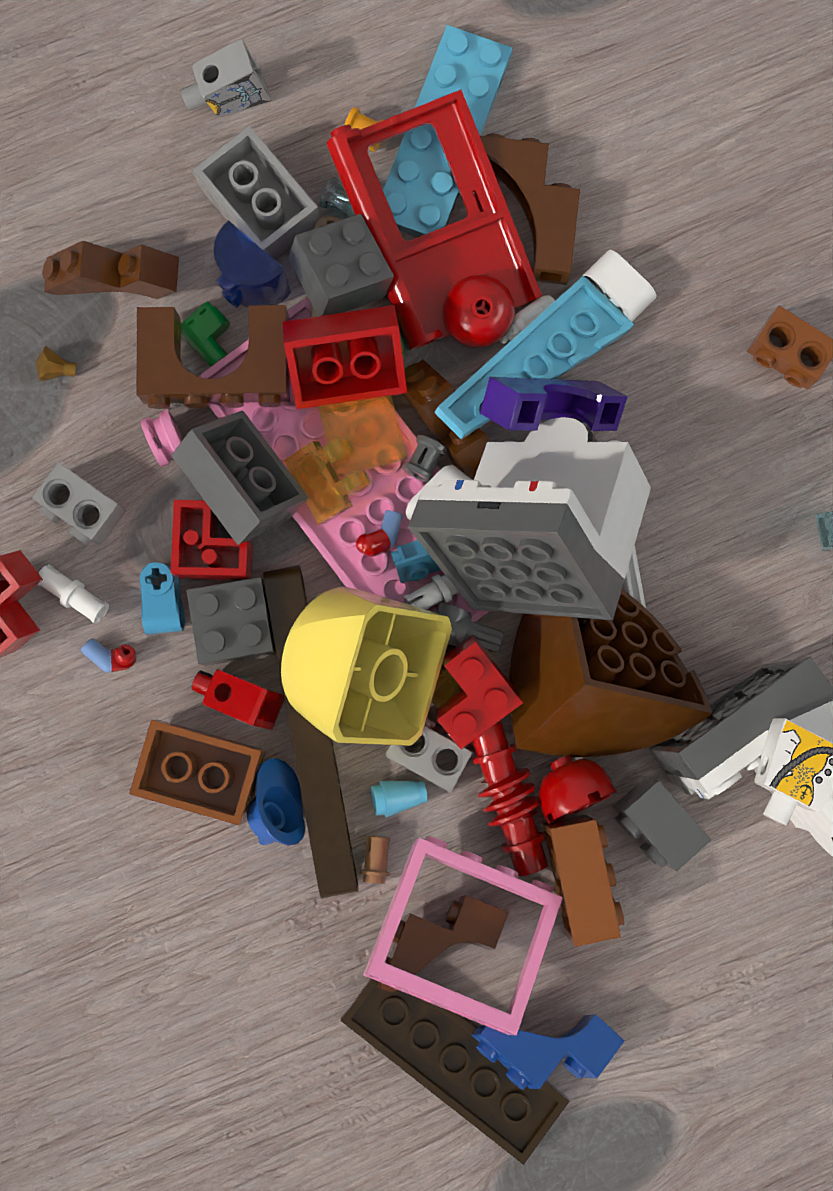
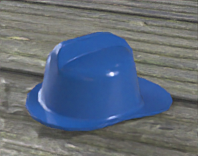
(277, 807)

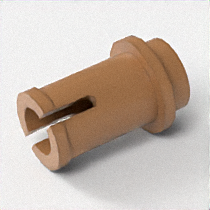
(376, 860)

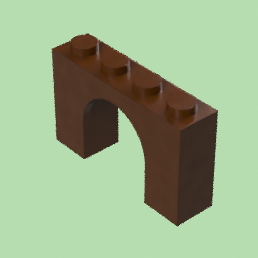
(164, 380)

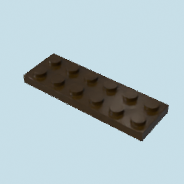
(443, 1057)

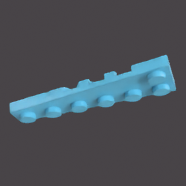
(550, 346)

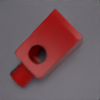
(239, 698)

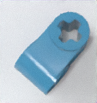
(161, 607)

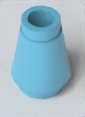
(397, 796)

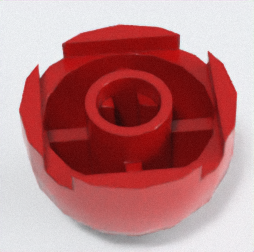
(462, 315)
(573, 787)

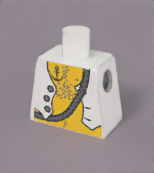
(796, 769)

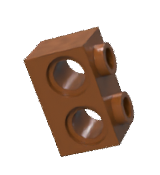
(797, 339)

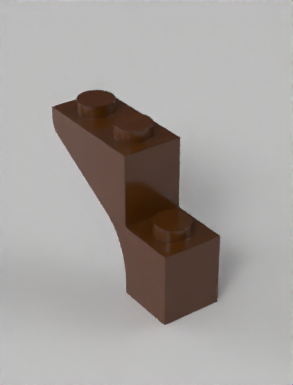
(98, 269)
(425, 393)
(421, 941)

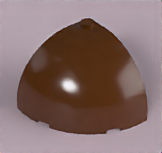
(601, 684)

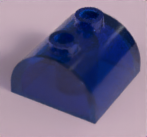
(247, 271)

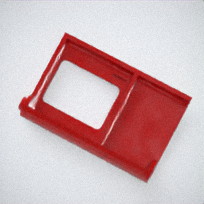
(435, 262)

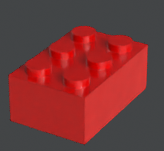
(344, 357)

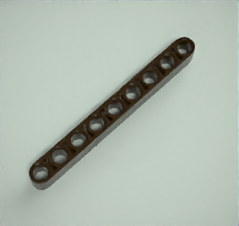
(313, 753)

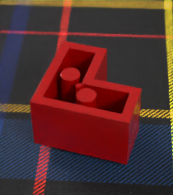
(199, 552)
(16, 580)
(484, 694)

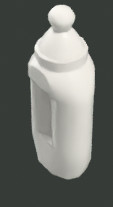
(526, 316)

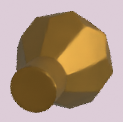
(51, 365)

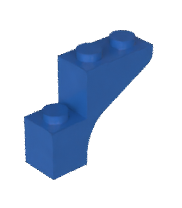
(535, 1056)

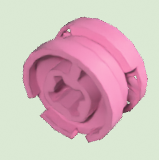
(167, 433)

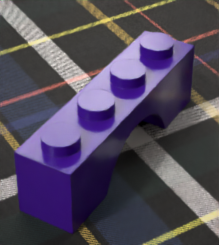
(526, 401)

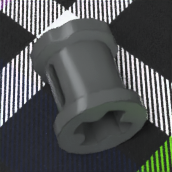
(424, 458)

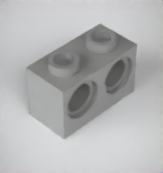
(81, 500)
(424, 761)

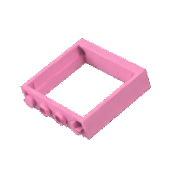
(445, 998)

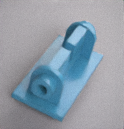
(413, 562)

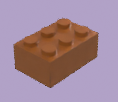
(197, 772)
(583, 880)

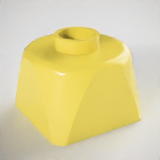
(364, 666)

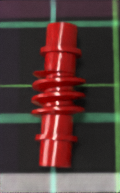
(510, 800)

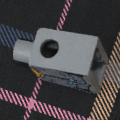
(227, 82)

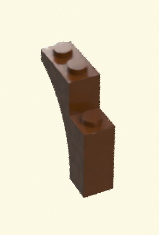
(548, 208)

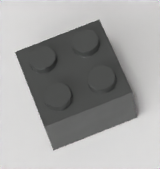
(340, 266)
(231, 621)
(661, 823)

